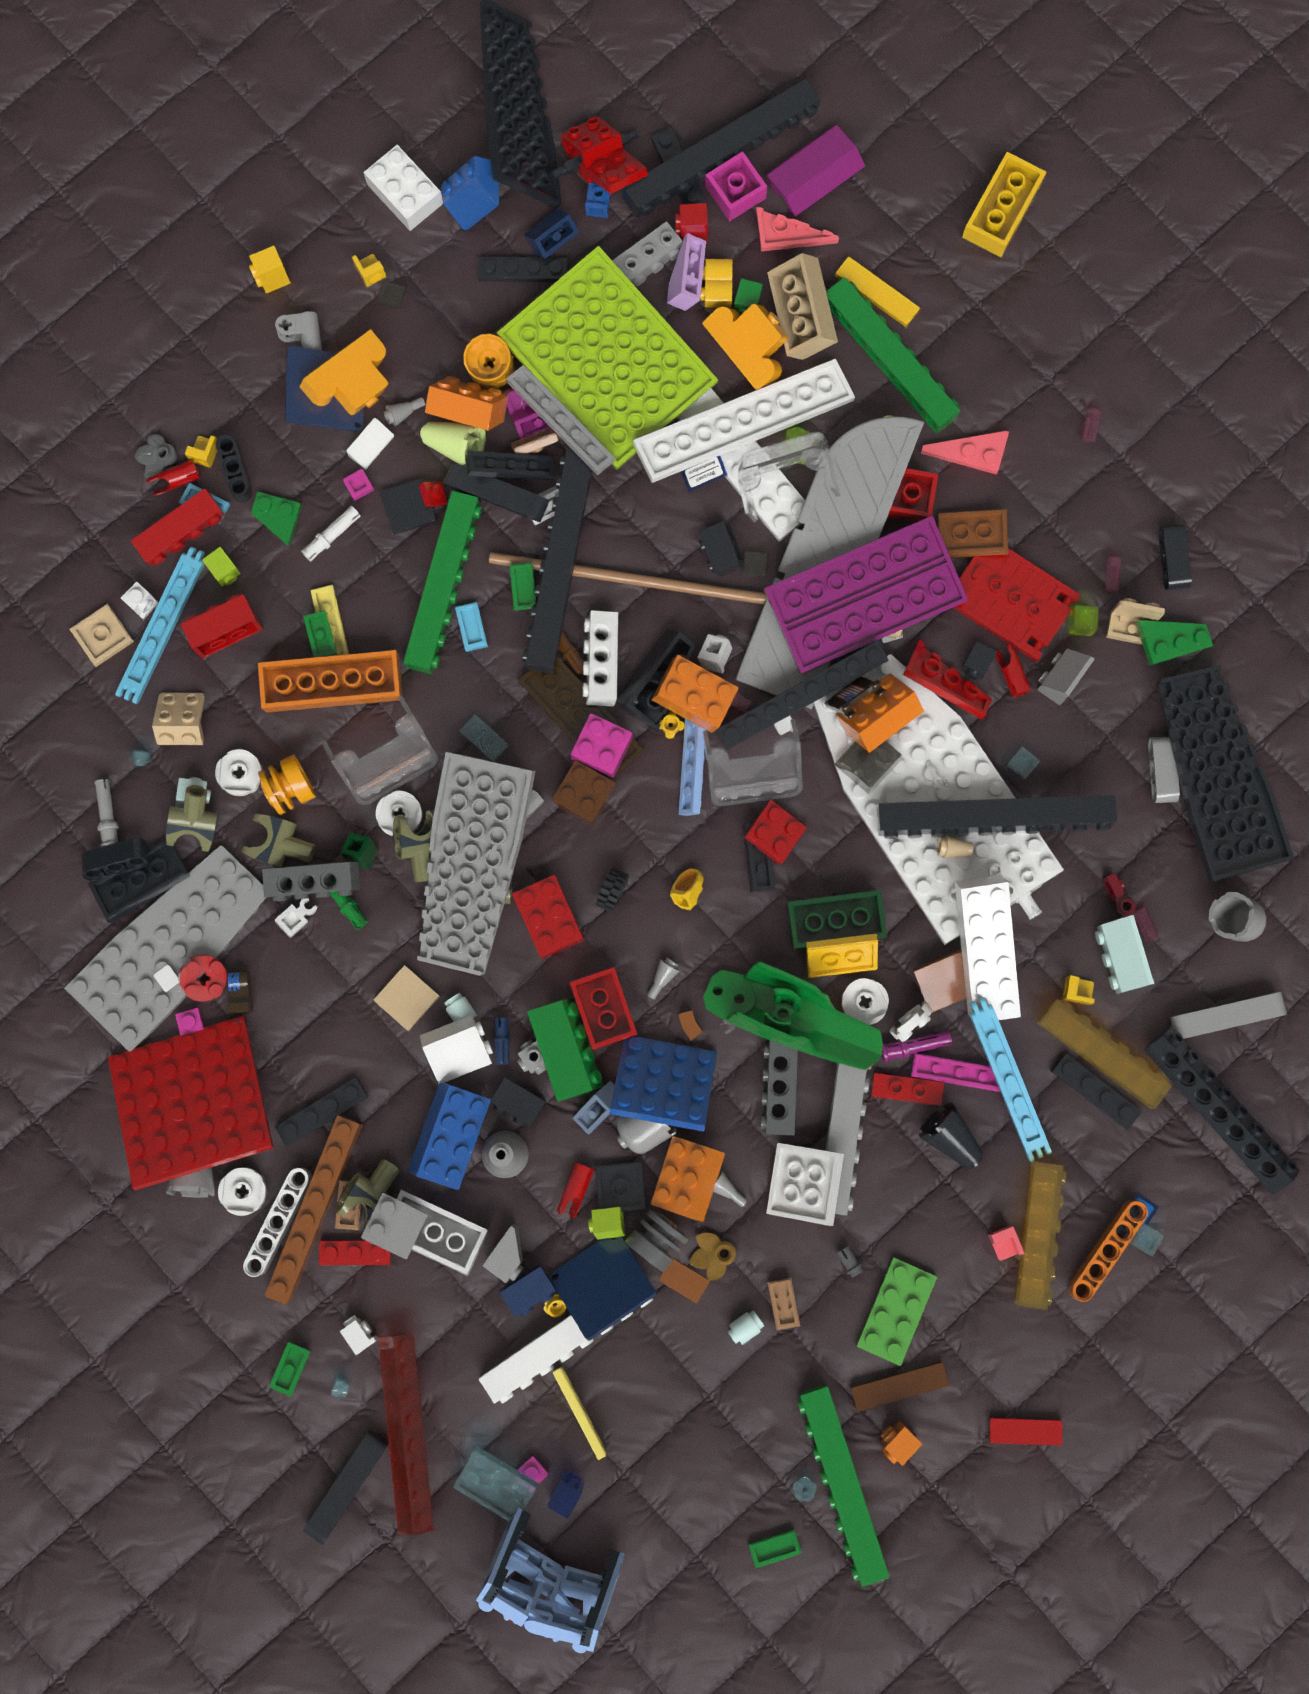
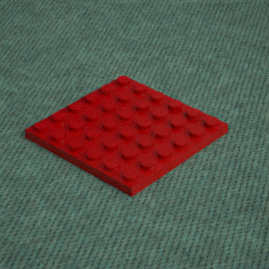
(189, 1103)

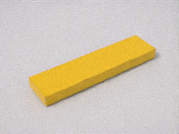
(878, 292)

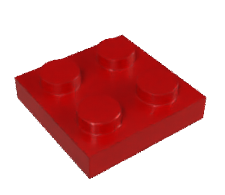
(775, 832)

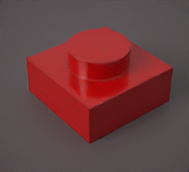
(433, 494)

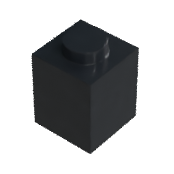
(978, 661)

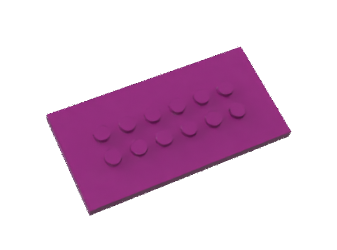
(865, 594)

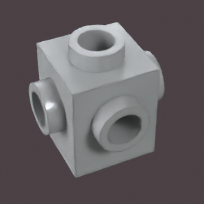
(526, 1064)

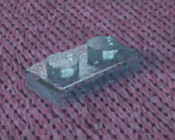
(484, 738)

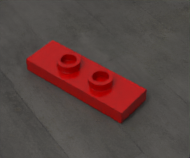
(907, 1089)

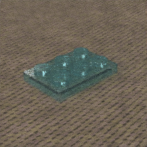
(495, 1484)

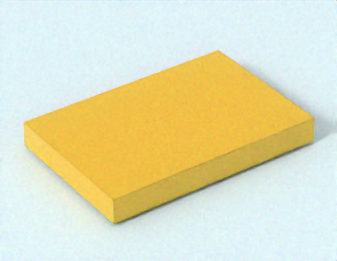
(842, 955)

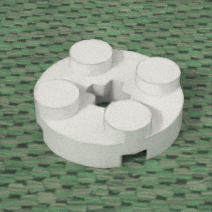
(229, 763)
(394, 801)
(865, 988)
(914, 1017)
(232, 1200)

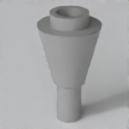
(398, 412)
(665, 972)
(725, 1188)

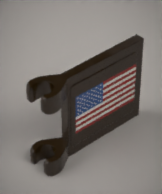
(852, 694)

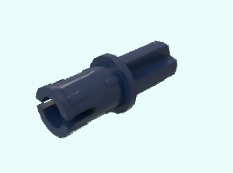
(501, 1040)

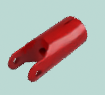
(176, 476)
(1013, 673)
(575, 1188)

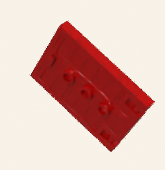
(1015, 601)

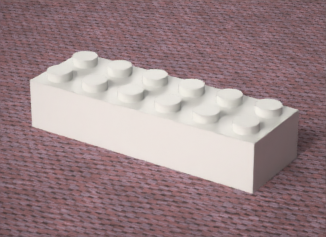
(988, 944)

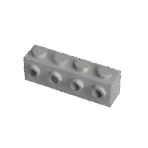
(649, 254)

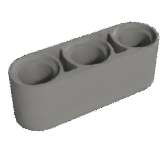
(1163, 771)

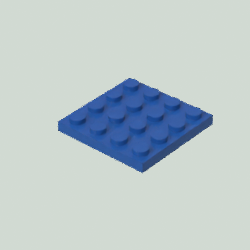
(664, 1083)

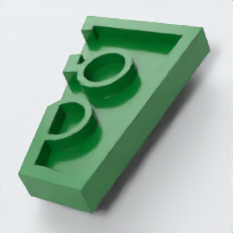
(1172, 639)

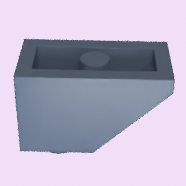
(596, 1109)

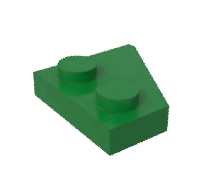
(277, 515)

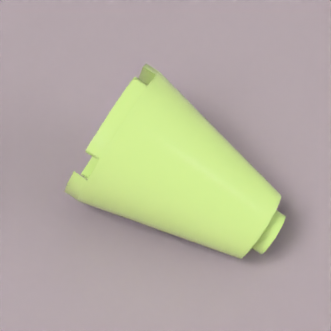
(453, 439)

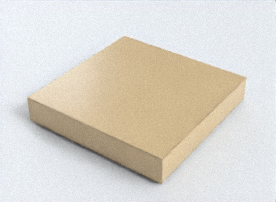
(101, 635)
(406, 998)

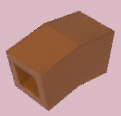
(689, 1025)

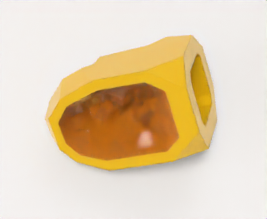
(687, 888)

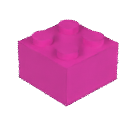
(736, 186)
(601, 745)

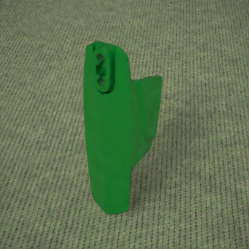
(793, 1015)

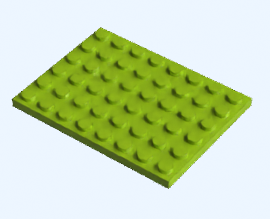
(607, 355)

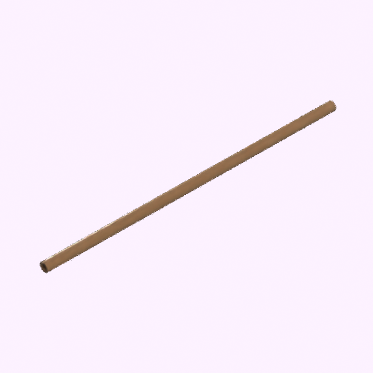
(641, 580)

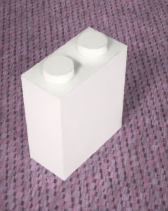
(456, 1049)

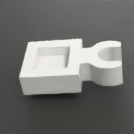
(294, 919)

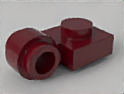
(1115, 890)

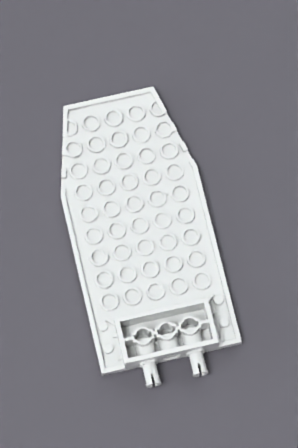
(955, 754)

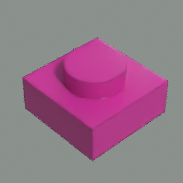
(358, 484)
(189, 1021)
(534, 1469)

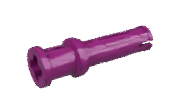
(904, 1049)

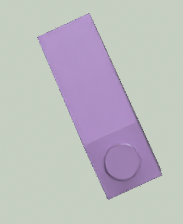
(687, 275)

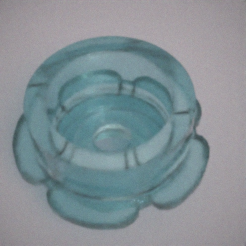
(140, 757)
(340, 1388)
(809, 1494)

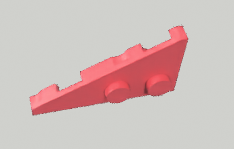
(785, 233)
(977, 452)

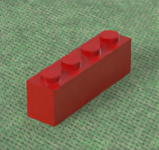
(178, 527)

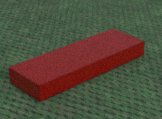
(1025, 1431)

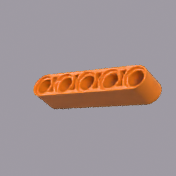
(1118, 1245)

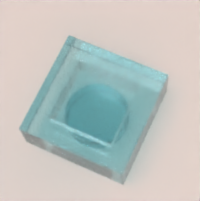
(1023, 763)
(1147, 1240)

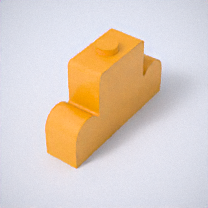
(749, 341)
(349, 376)

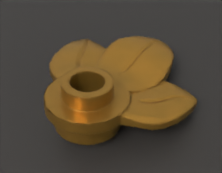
(708, 1255)

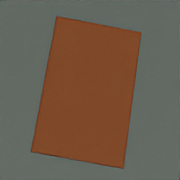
(684, 1281)

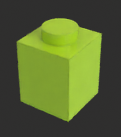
(221, 567)
(607, 1223)

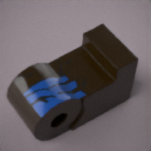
(239, 992)

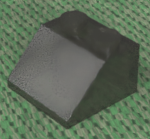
(868, 768)

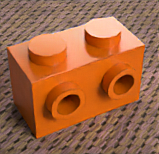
(899, 1443)

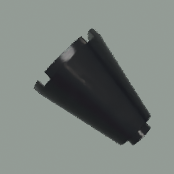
(951, 1136)

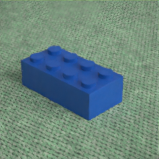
(449, 1136)

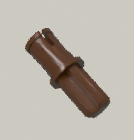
(570, 654)

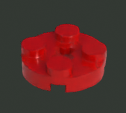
(192, 969)

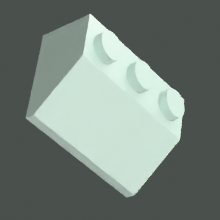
(1124, 955)

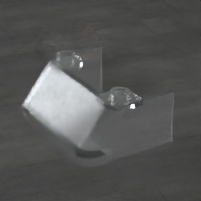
(810, 448)
(389, 764)
(755, 777)

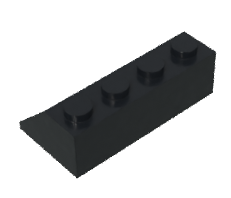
(639, 691)

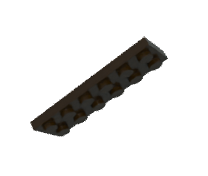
(564, 702)

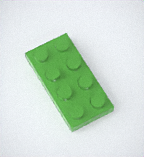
(896, 1311)

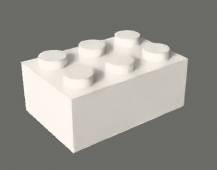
(403, 187)

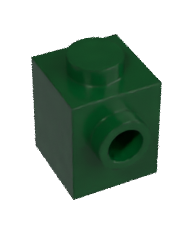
(359, 849)

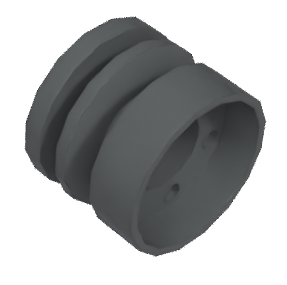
(657, 1240)

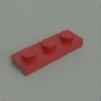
(352, 1253)

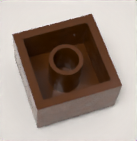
(584, 793)

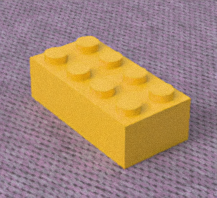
(1004, 204)

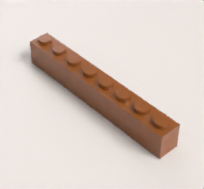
(313, 1210)

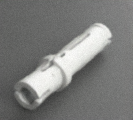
(334, 530)

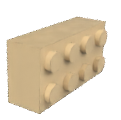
(802, 306)

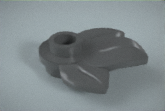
(152, 455)

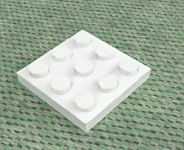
(805, 1184)

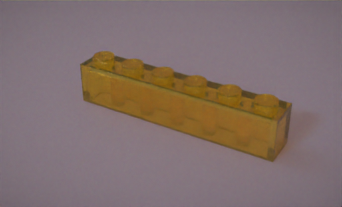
(1105, 1054)
(1039, 1235)

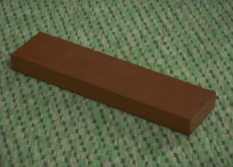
(899, 1386)

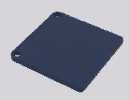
(300, 408)
(602, 1286)

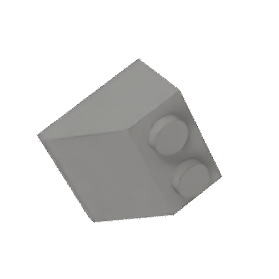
(1064, 675)
(394, 1226)
(506, 1257)

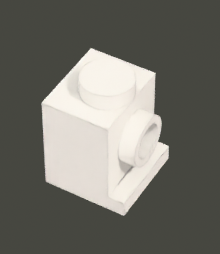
(139, 600)
(715, 653)
(357, 1334)

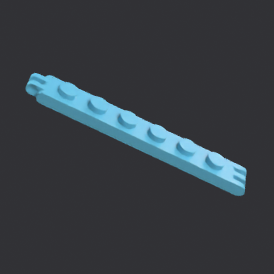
(161, 625)
(1009, 1079)

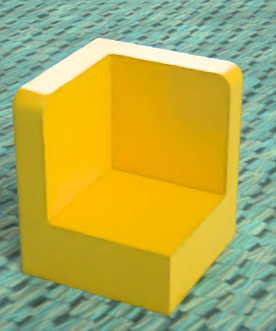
(369, 269)
(203, 451)
(1078, 990)

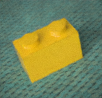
(268, 270)

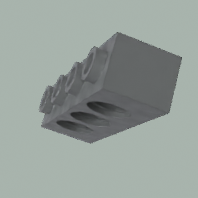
(276, 880)
(786, 1124)

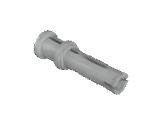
(107, 825)

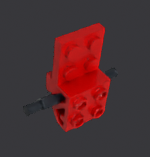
(600, 155)

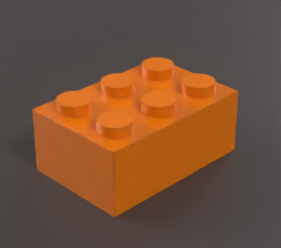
(466, 403)
(695, 693)
(883, 715)
(688, 1179)

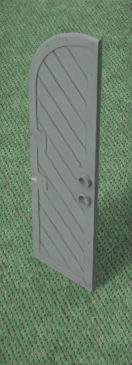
(868, 471)

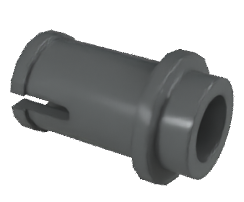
(850, 1263)

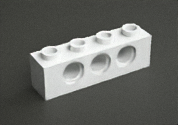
(606, 624)

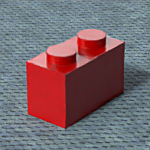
(692, 220)

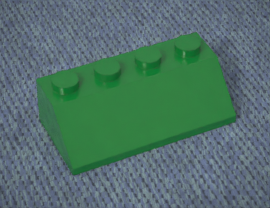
(565, 1049)

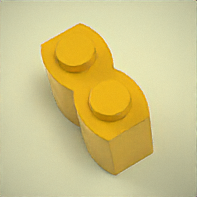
(717, 283)

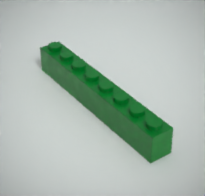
(891, 355)
(442, 583)
(844, 1486)

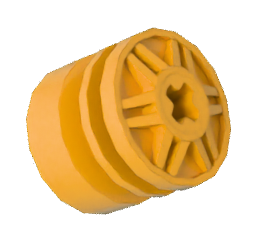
(480, 352)
(286, 784)

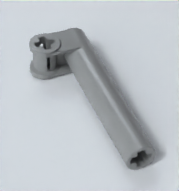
(302, 328)

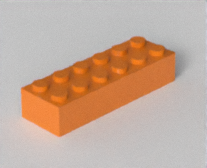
(330, 681)

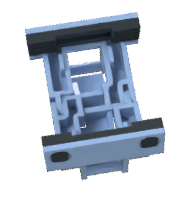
(556, 1615)

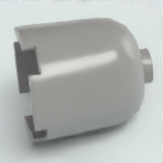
(1237, 917)
(642, 1135)

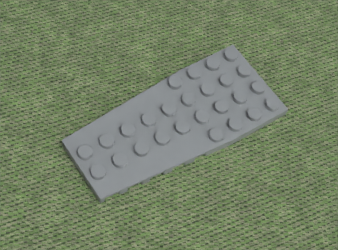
(472, 860)
(186, 921)

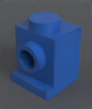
(595, 205)

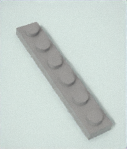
(560, 420)

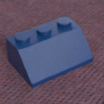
(471, 192)

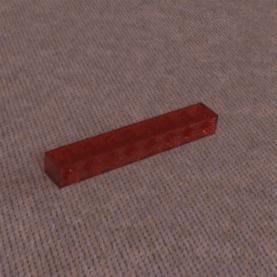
(406, 1434)

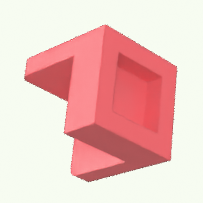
(1005, 1243)

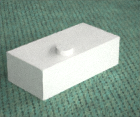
(446, 1236)

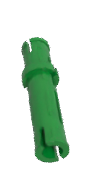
(349, 908)

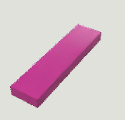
(953, 1072)

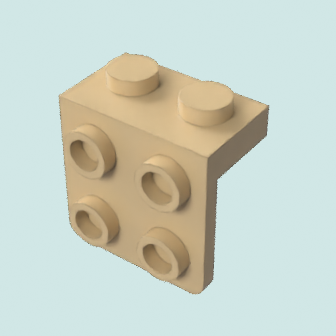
(1124, 617)
(179, 719)

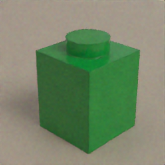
(748, 294)

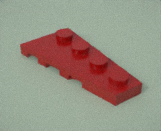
(946, 682)

